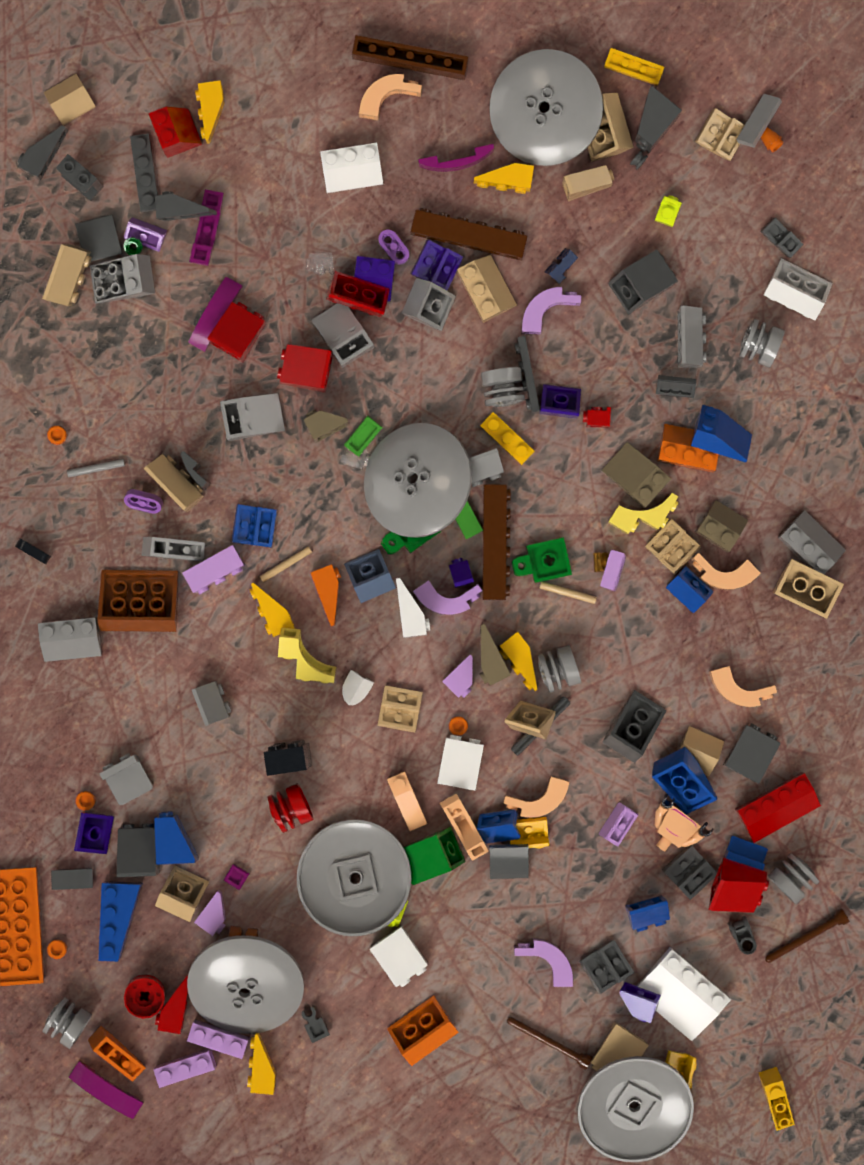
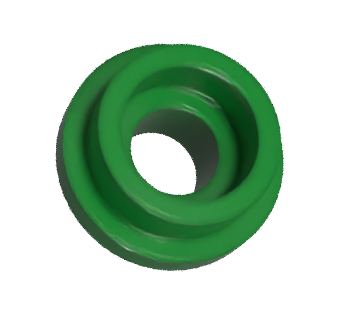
(131, 251)

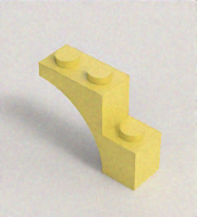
(626, 519)
(307, 666)

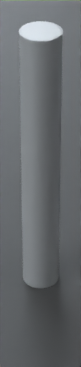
(95, 468)

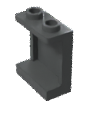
(79, 177)
(752, 753)

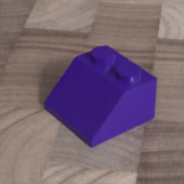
(376, 271)

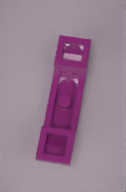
(432, 164)
(207, 229)
(214, 311)
(105, 1091)

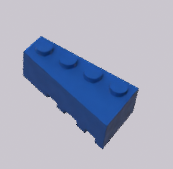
(116, 915)

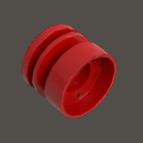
(289, 808)
(144, 1007)

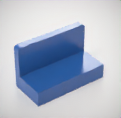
(689, 589)
(498, 826)
(746, 852)

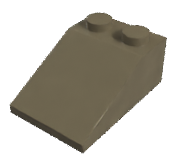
(636, 475)
(492, 664)

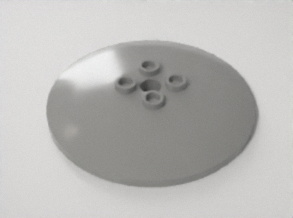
(573, 110)
(441, 484)
(326, 878)
(248, 963)
(638, 1132)

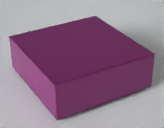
(236, 876)

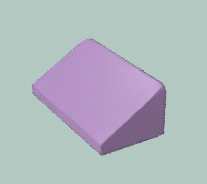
(613, 570)
(618, 824)

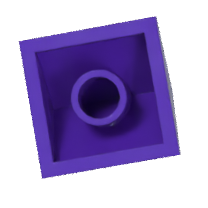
(560, 401)
(93, 832)

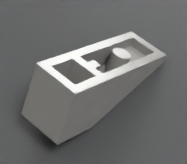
(173, 549)

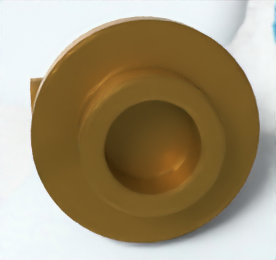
(600, 561)

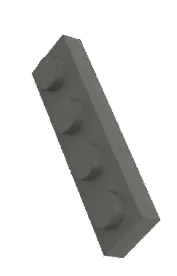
(144, 172)
(528, 384)

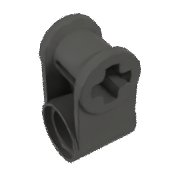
(742, 934)

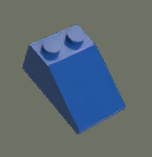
(721, 434)
(683, 780)
(647, 913)

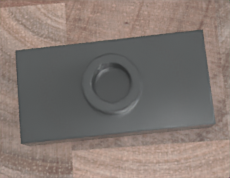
(676, 386)

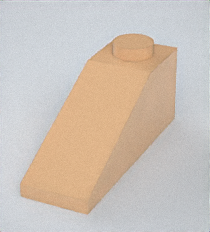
(407, 801)

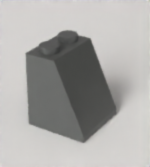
(656, 120)
(642, 281)
(136, 851)

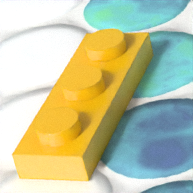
(634, 67)
(507, 438)

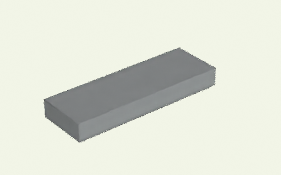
(759, 120)

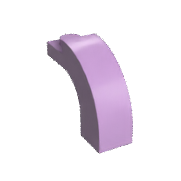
(541, 303)
(448, 606)
(560, 965)

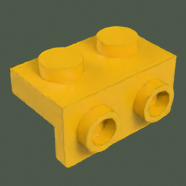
(532, 832)
(683, 1063)

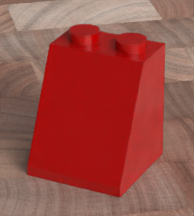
(175, 130)
(237, 331)
(305, 367)
(737, 887)

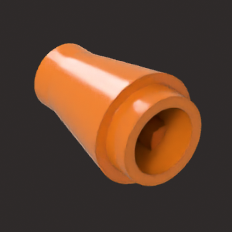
(771, 140)

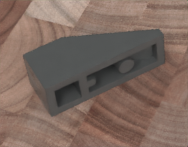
(39, 156)
(174, 207)

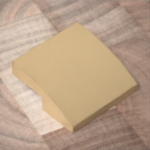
(720, 134)
(673, 546)
(400, 709)

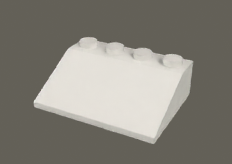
(412, 617)
(686, 995)

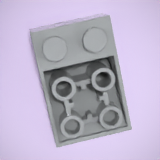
(122, 278)
(343, 334)
(252, 416)

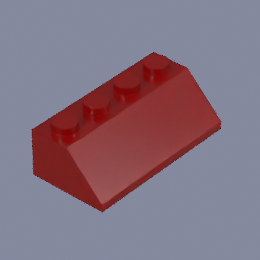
(778, 807)

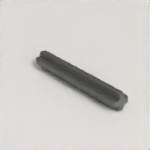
(527, 739)

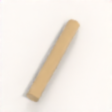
(285, 564)
(568, 592)

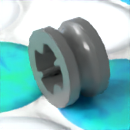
(639, 160)

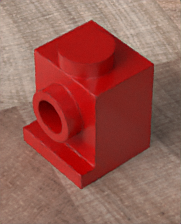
(597, 417)

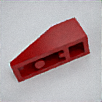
(173, 1013)

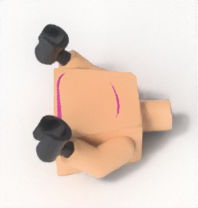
(677, 827)

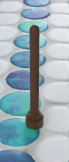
(839, 918)
(582, 1059)

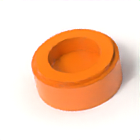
(57, 435)
(458, 726)
(85, 800)
(57, 949)

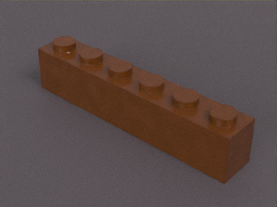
(410, 57)
(468, 234)
(494, 541)

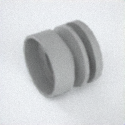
(761, 343)
(503, 386)
(559, 668)
(793, 878)
(67, 1023)

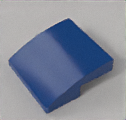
(254, 526)

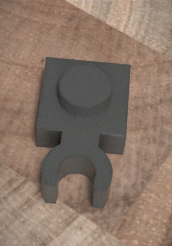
(316, 1027)

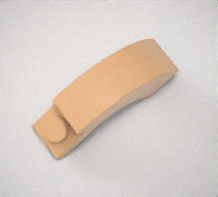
(382, 89)
(731, 580)
(728, 689)
(545, 804)
(464, 827)

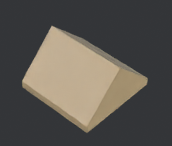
(69, 99)
(531, 719)
(703, 748)

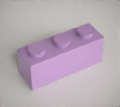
(214, 570)
(218, 1039)
(184, 1067)

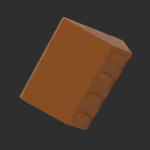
(138, 600)

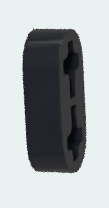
(32, 551)

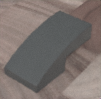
(781, 238)
(71, 879)

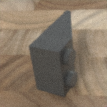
(634, 726)

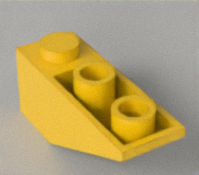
(212, 102)
(513, 176)
(273, 612)
(519, 654)
(263, 1071)
(776, 1098)

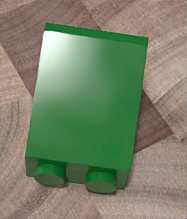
(434, 855)

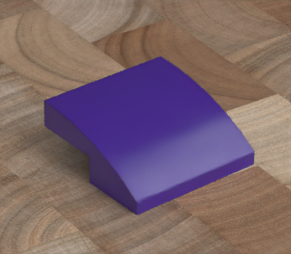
(436, 264)

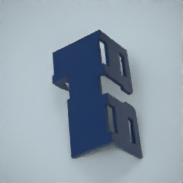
(567, 261)

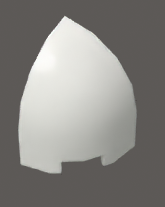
(355, 688)

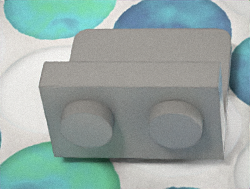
(126, 779)

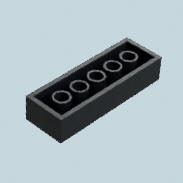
(287, 759)

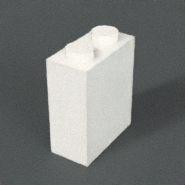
(460, 762)
(399, 957)

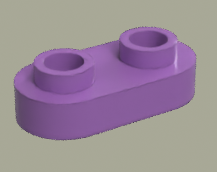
(394, 247)
(143, 501)

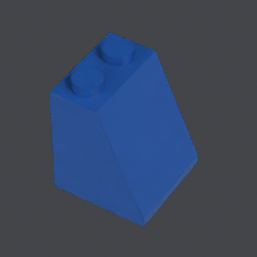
(172, 841)

